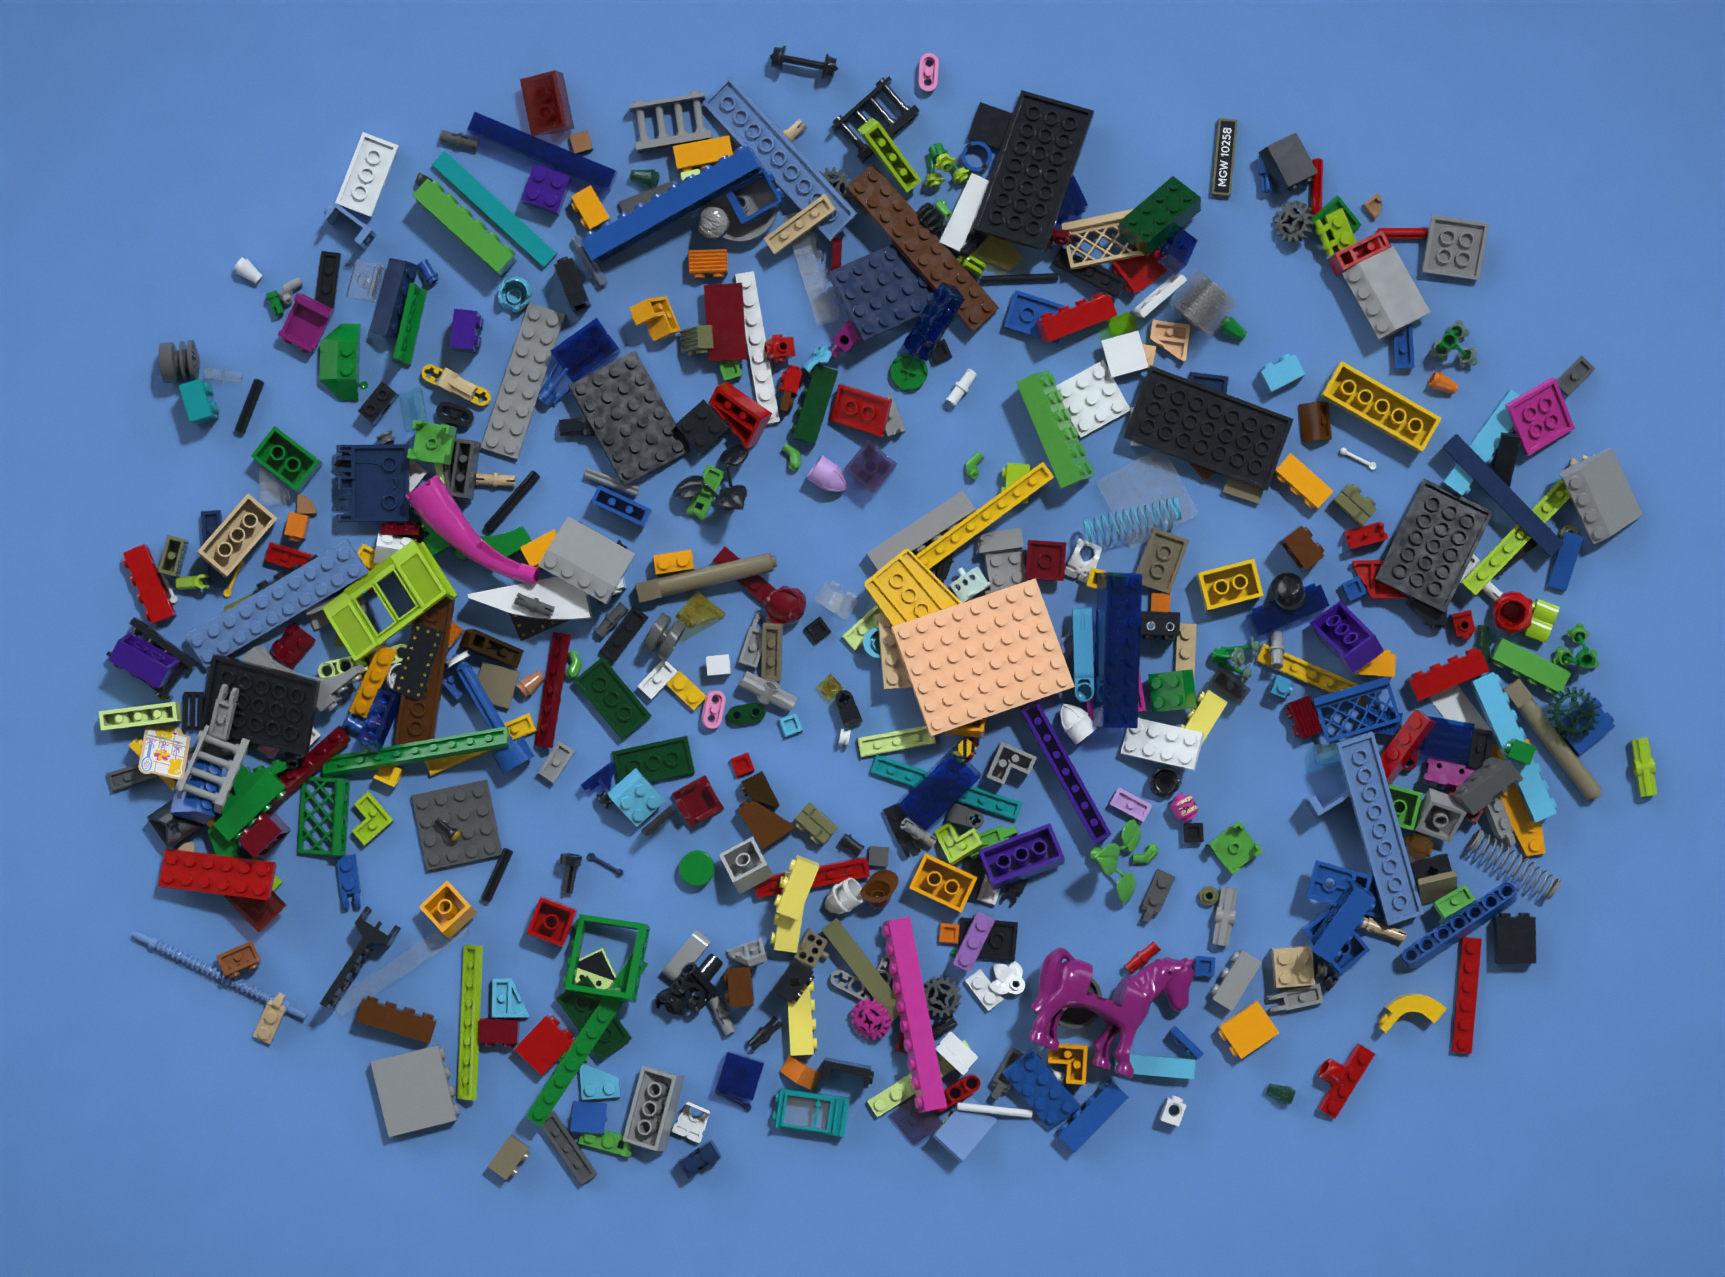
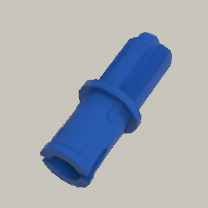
(1266, 179)

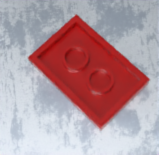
(861, 410)

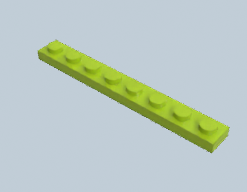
(1514, 541)
(470, 1022)

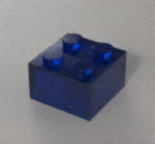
(740, 1075)

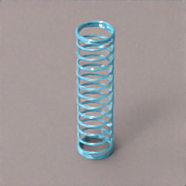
(1175, 506)

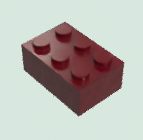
(263, 835)

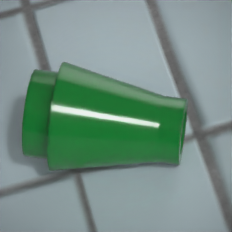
(1232, 328)

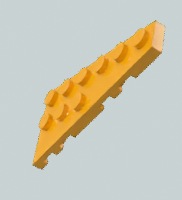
(1527, 832)

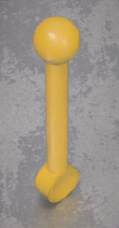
(227, 592)

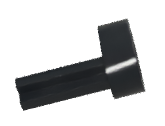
(571, 862)

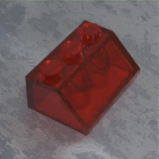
(547, 103)
(257, 912)

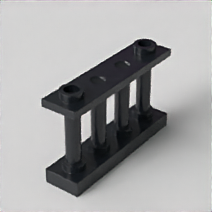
(894, 126)
(156, 639)

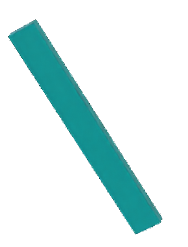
(494, 209)
(974, 796)

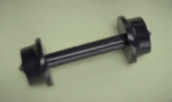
(779, 58)

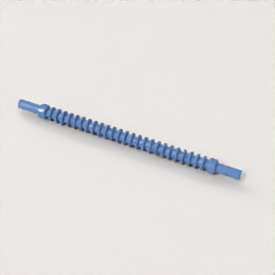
(153, 943)

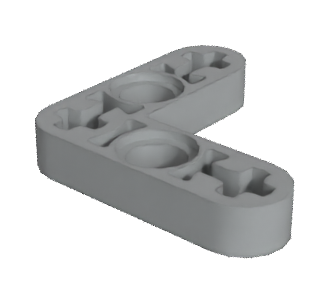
(845, 976)

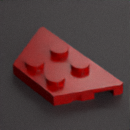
(1367, 571)

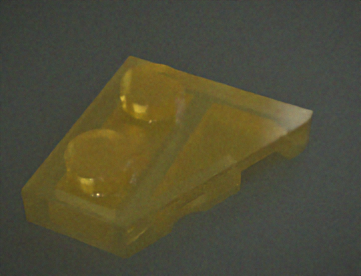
(998, 253)
(699, 611)

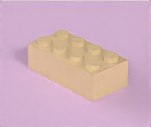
(236, 535)

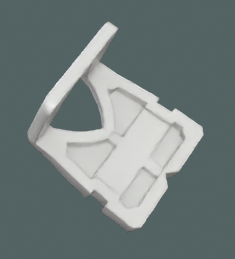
(1077, 567)
(691, 1127)

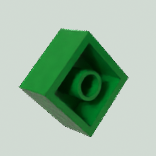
(1172, 690)

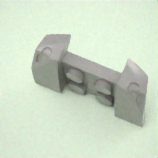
(1002, 558)

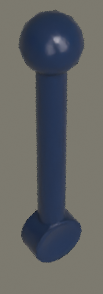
(591, 856)
(747, 1107)

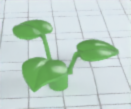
(1108, 858)

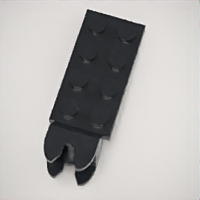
(371, 936)

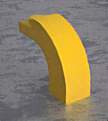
(1410, 1003)

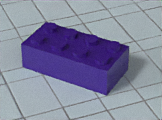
(1346, 637)
(1021, 857)

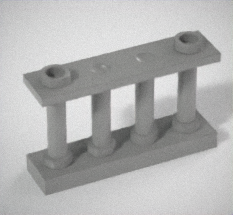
(682, 136)
(226, 783)

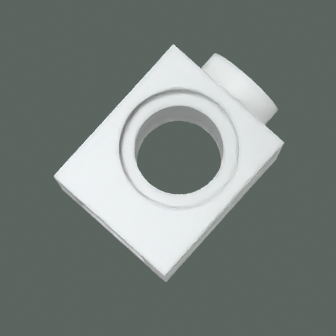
(1173, 1119)

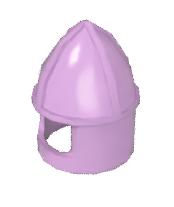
(827, 475)

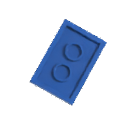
(1026, 310)

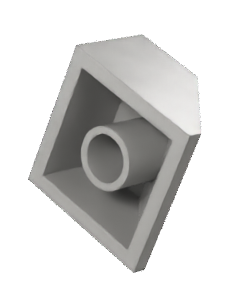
(1439, 815)

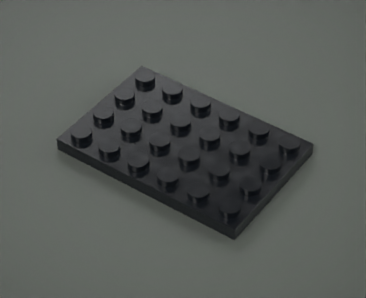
(629, 418)
(1434, 546)
(271, 706)

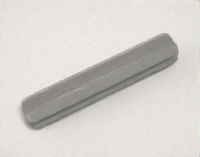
(611, 482)

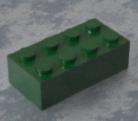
(1160, 216)

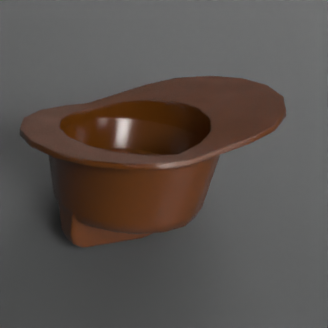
(879, 888)

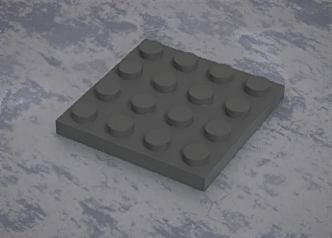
(461, 807)

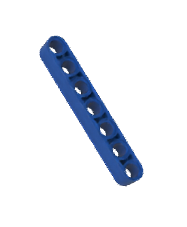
(1456, 934)

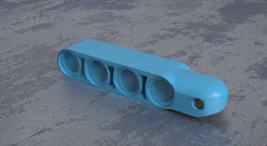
(1083, 653)

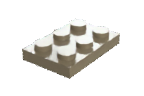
(1161, 559)

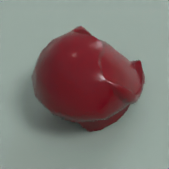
(785, 605)

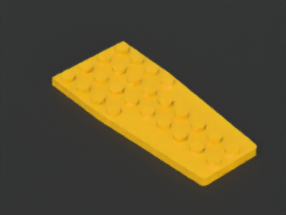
(908, 590)

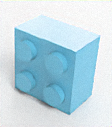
(636, 797)

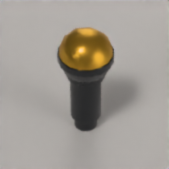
(453, 833)

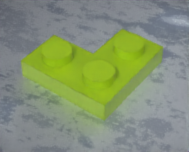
(376, 818)
(958, 847)

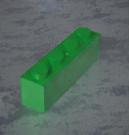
(250, 806)

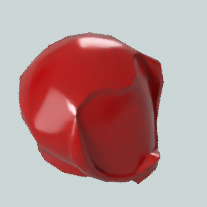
(1512, 612)

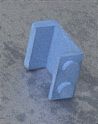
(364, 237)
(1316, 807)

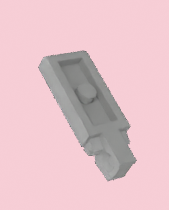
(1500, 821)

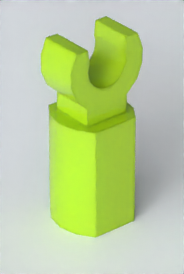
(191, 582)

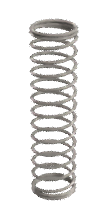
(1548, 894)

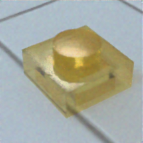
(830, 687)

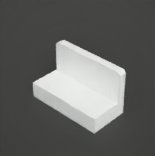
(956, 1052)

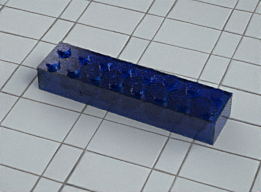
(1117, 650)

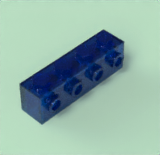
(934, 321)

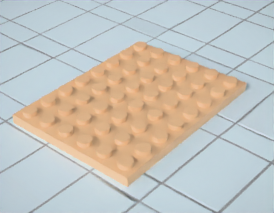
(982, 657)

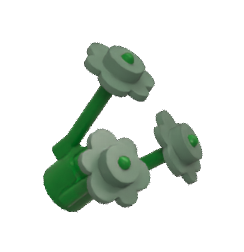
(1222, 656)

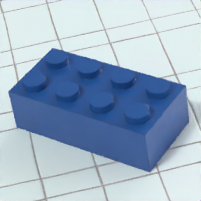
(1342, 921)

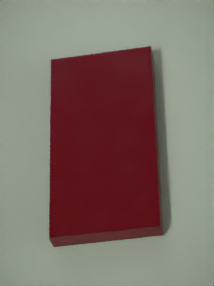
(726, 314)

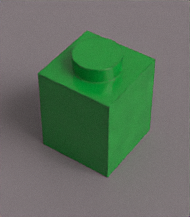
(1519, 751)

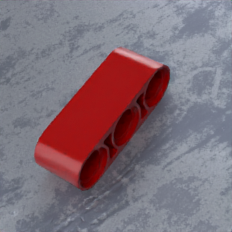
(965, 1090)

